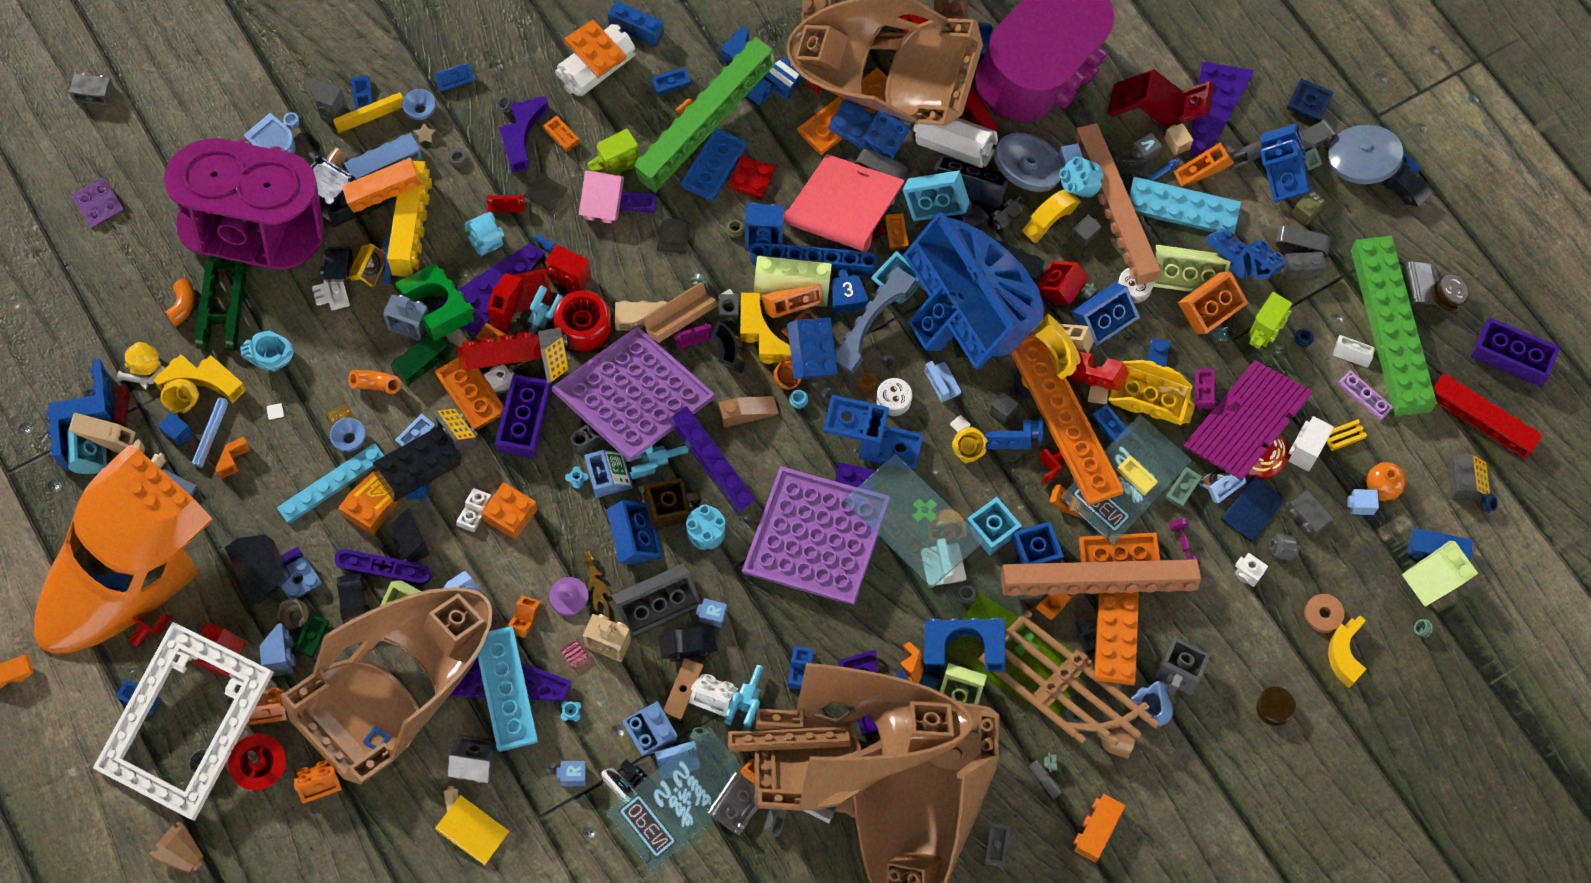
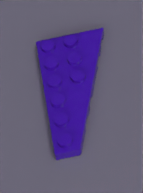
(1228, 88)
(479, 289)
(539, 684)

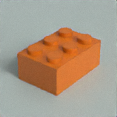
(1213, 302)

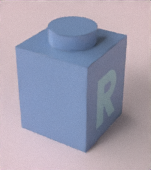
(712, 613)
(572, 773)

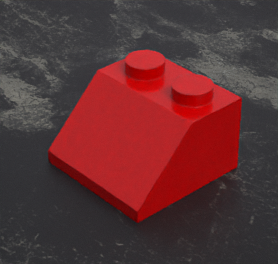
(1062, 282)
(223, 638)

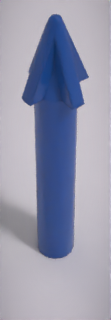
(1169, 166)
(387, 272)

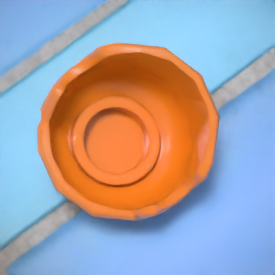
(784, 376)

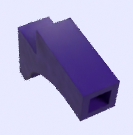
(515, 135)

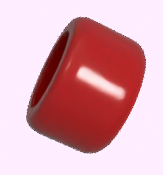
(587, 309)

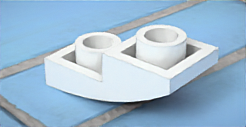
(471, 513)

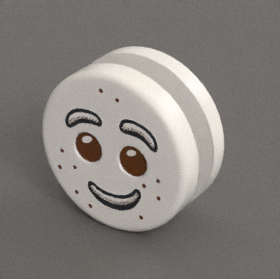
(1138, 292)
(895, 395)

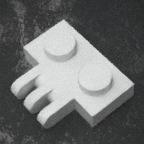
(331, 293)

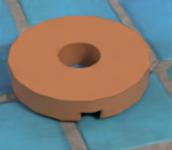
(1326, 602)

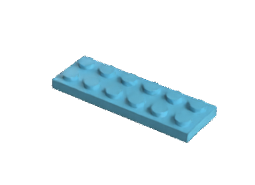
(1183, 206)
(506, 690)

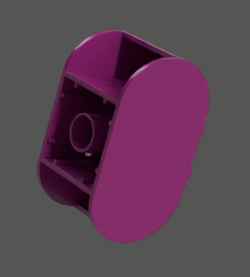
(1043, 56)
(245, 202)

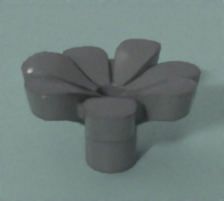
(1147, 229)

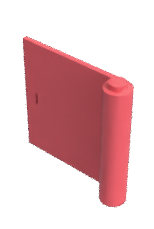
(843, 202)

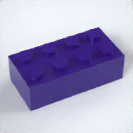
(1515, 352)
(523, 416)

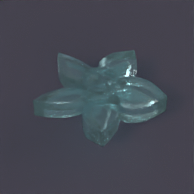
(1219, 334)

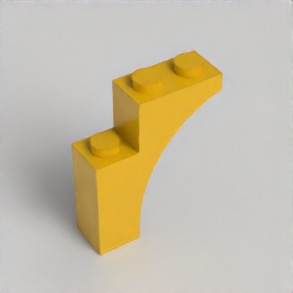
(755, 330)
(208, 375)

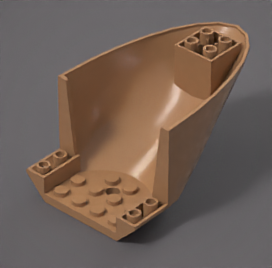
(921, 817)

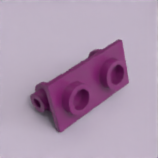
(693, 336)

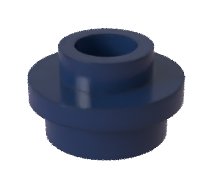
(1304, 333)
(1488, 503)

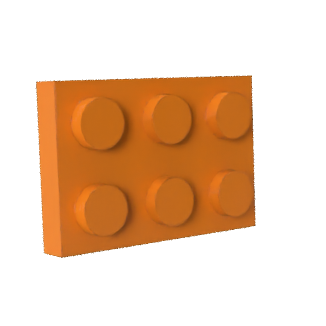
(595, 48)

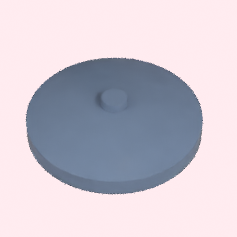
(1365, 154)
(1028, 162)

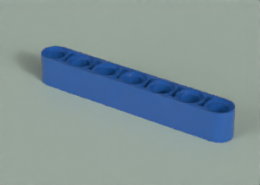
(821, 254)

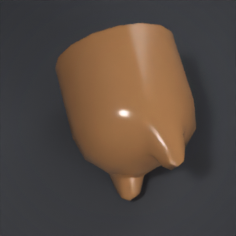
(1124, 746)

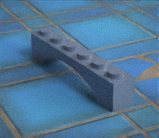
(898, 286)

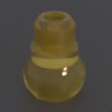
(335, 415)

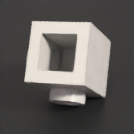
(499, 378)
(1250, 569)

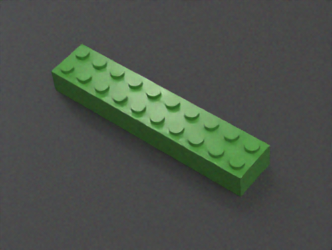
(704, 114)
(1393, 326)

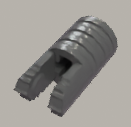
(1249, 153)
(775, 819)

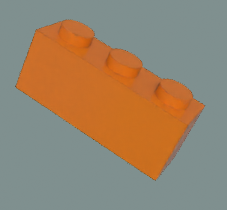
(1098, 827)

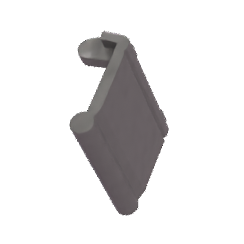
(1419, 282)
(734, 804)

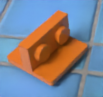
(269, 708)
(316, 781)

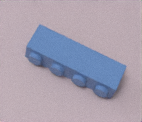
(384, 156)

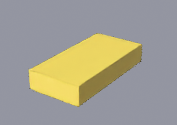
(1137, 475)

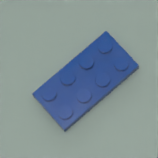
(714, 164)

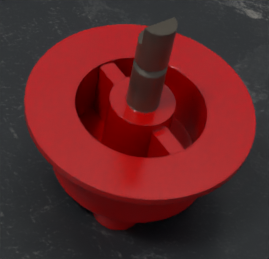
(257, 762)

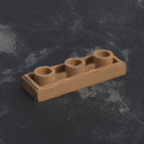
(677, 700)

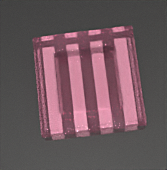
(574, 653)

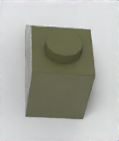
(1308, 208)

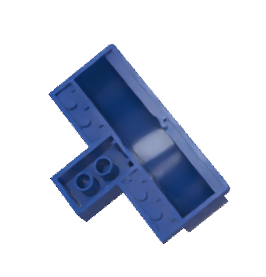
(972, 290)

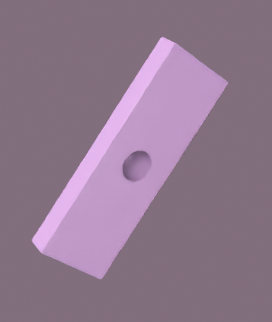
(1372, 402)

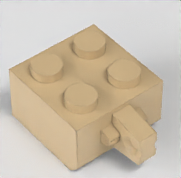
(607, 637)

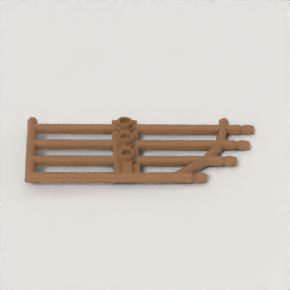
(1063, 678)

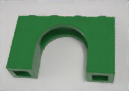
(433, 282)

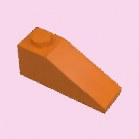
(1204, 165)
(791, 300)

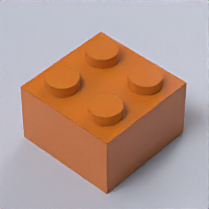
(509, 511)

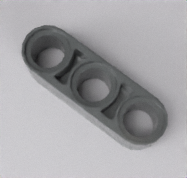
(1318, 135)
(881, 163)
(1302, 240)
(586, 434)

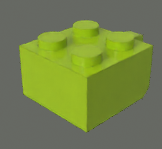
(615, 154)
(1270, 320)

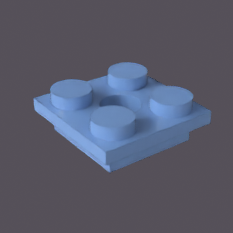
(310, 580)

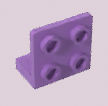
(97, 202)

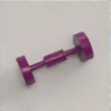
(1180, 525)

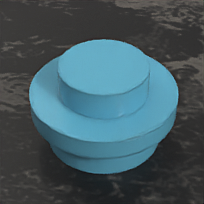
(798, 399)

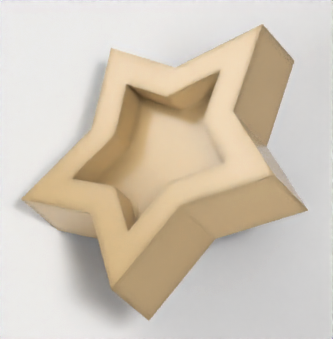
(424, 133)

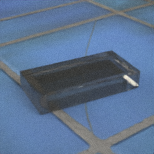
(1133, 168)

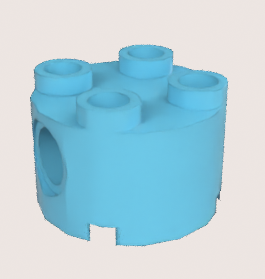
(1081, 177)
(484, 233)
(705, 527)

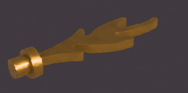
(599, 587)

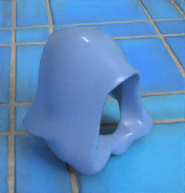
(1158, 701)

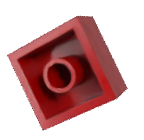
(568, 269)

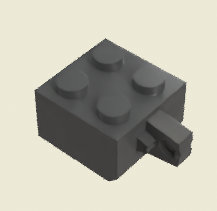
(1182, 667)

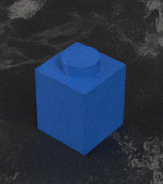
(175, 429)

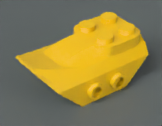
(1156, 392)

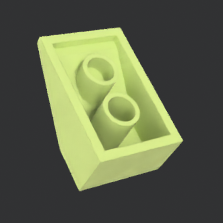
(1439, 573)

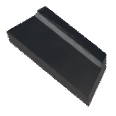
(258, 566)

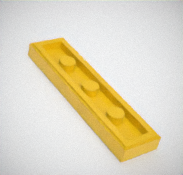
(368, 113)

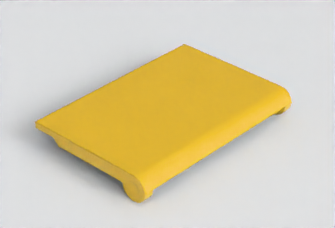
(472, 830)

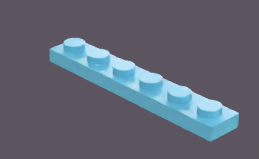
(329, 484)

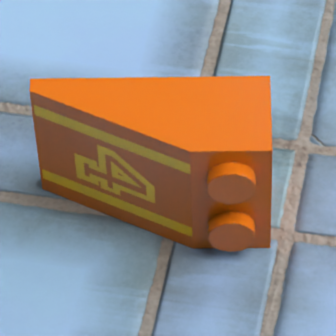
(368, 505)

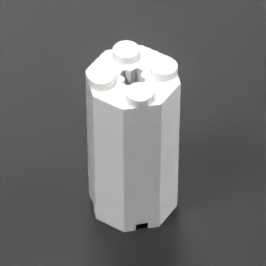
(579, 78)
(959, 140)

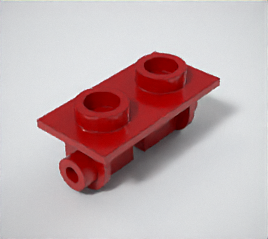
(505, 203)

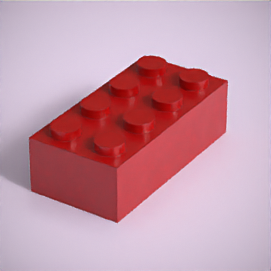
(500, 351)

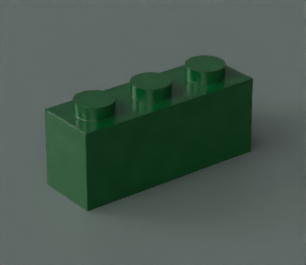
(420, 359)

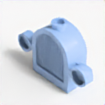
(272, 132)

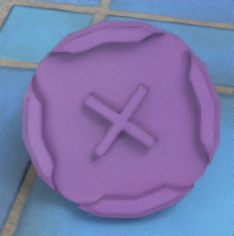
(569, 596)

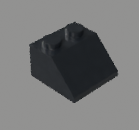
(408, 537)

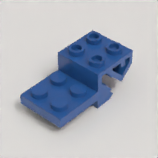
(869, 131)
(1284, 160)
(1249, 259)

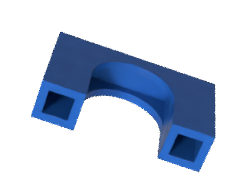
(941, 632)

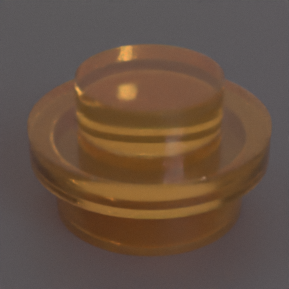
(867, 382)

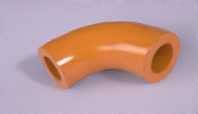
(184, 302)
(374, 380)

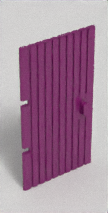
(1248, 418)

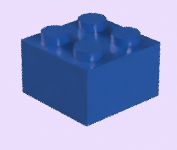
(1037, 545)

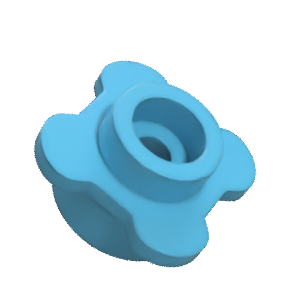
(576, 483)
(566, 706)

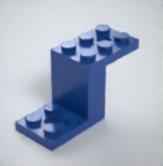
(95, 406)
(870, 428)

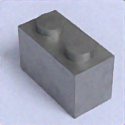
(91, 89)
(1304, 266)
(1309, 514)

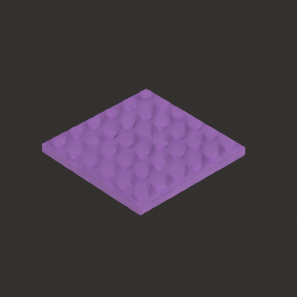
(632, 392)
(811, 538)

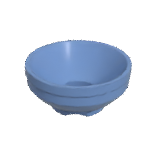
(417, 98)
(346, 427)

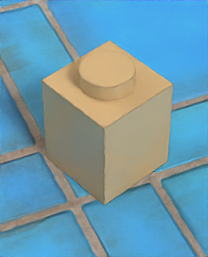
(1178, 139)

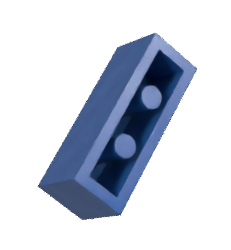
(636, 23)
(1425, 542)

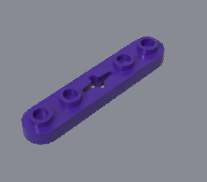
(364, 562)

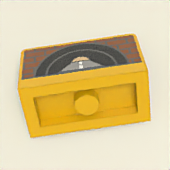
(368, 264)

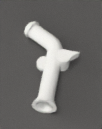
(142, 379)

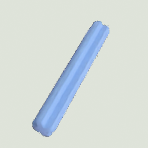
(210, 432)

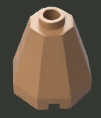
(178, 850)

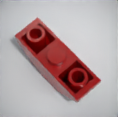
(504, 301)

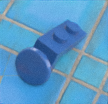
(1017, 439)

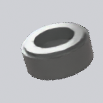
(457, 158)

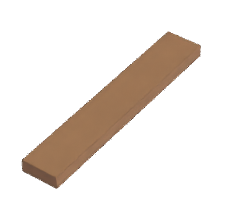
(789, 739)

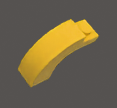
(1049, 212)
(1060, 345)
(1339, 653)

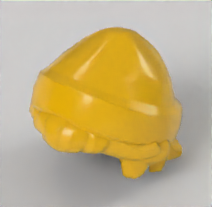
(142, 359)
(179, 395)
(969, 444)

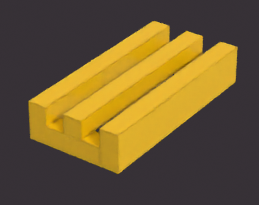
(1358, 428)

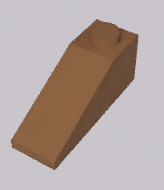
(746, 409)

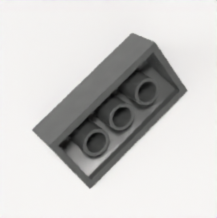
(656, 600)

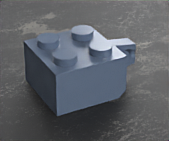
(405, 317)

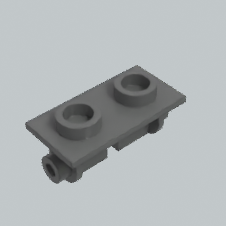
(1011, 208)

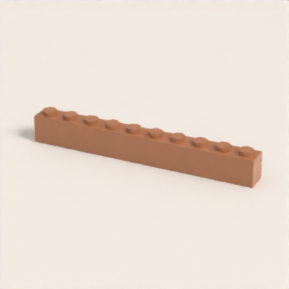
(1119, 207)
(1100, 577)

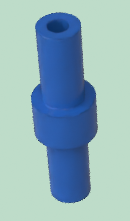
(548, 245)

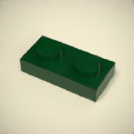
(311, 636)

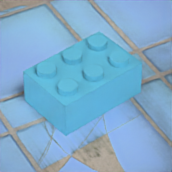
(935, 195)

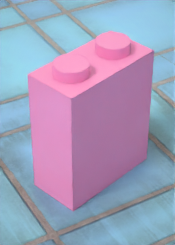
(601, 196)

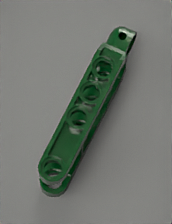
(206, 316)

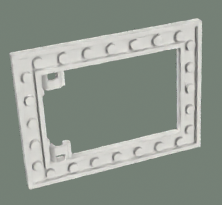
(243, 672)

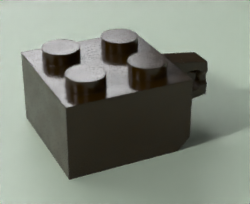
(669, 502)

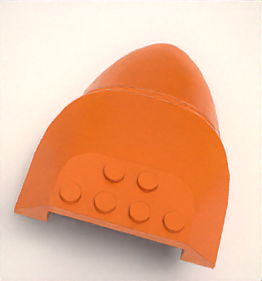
(132, 524)

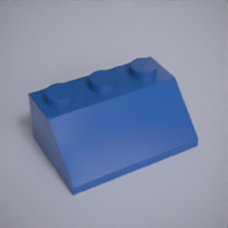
(1107, 312)
(633, 533)

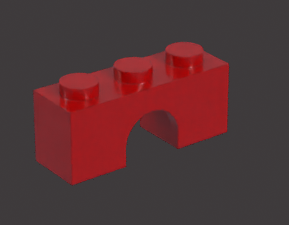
(1109, 376)

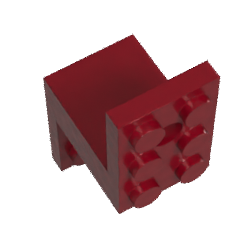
(1161, 99)

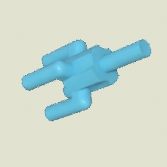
(541, 312)
(652, 459)
(746, 701)

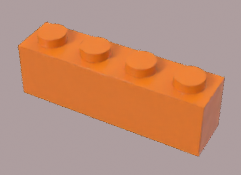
(382, 185)

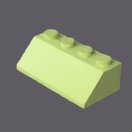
(1187, 268)
(782, 274)

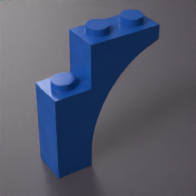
(736, 45)

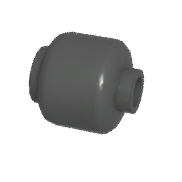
(1284, 547)

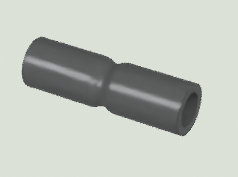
(1047, 781)

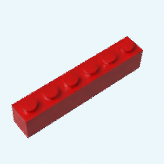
(1486, 416)

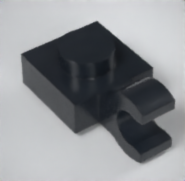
(1087, 637)

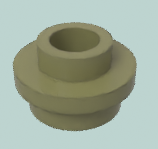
(735, 224)

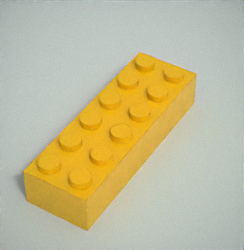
(407, 226)

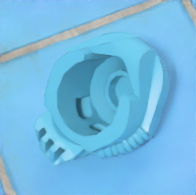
(267, 351)

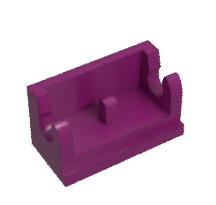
(1205, 388)

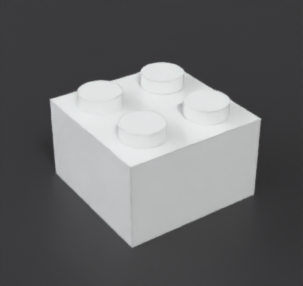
(1309, 443)

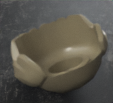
(293, 613)

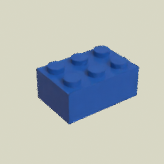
(763, 224)
(812, 348)

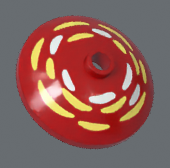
(1272, 461)

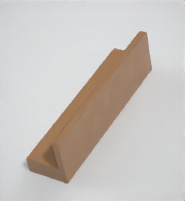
(679, 312)

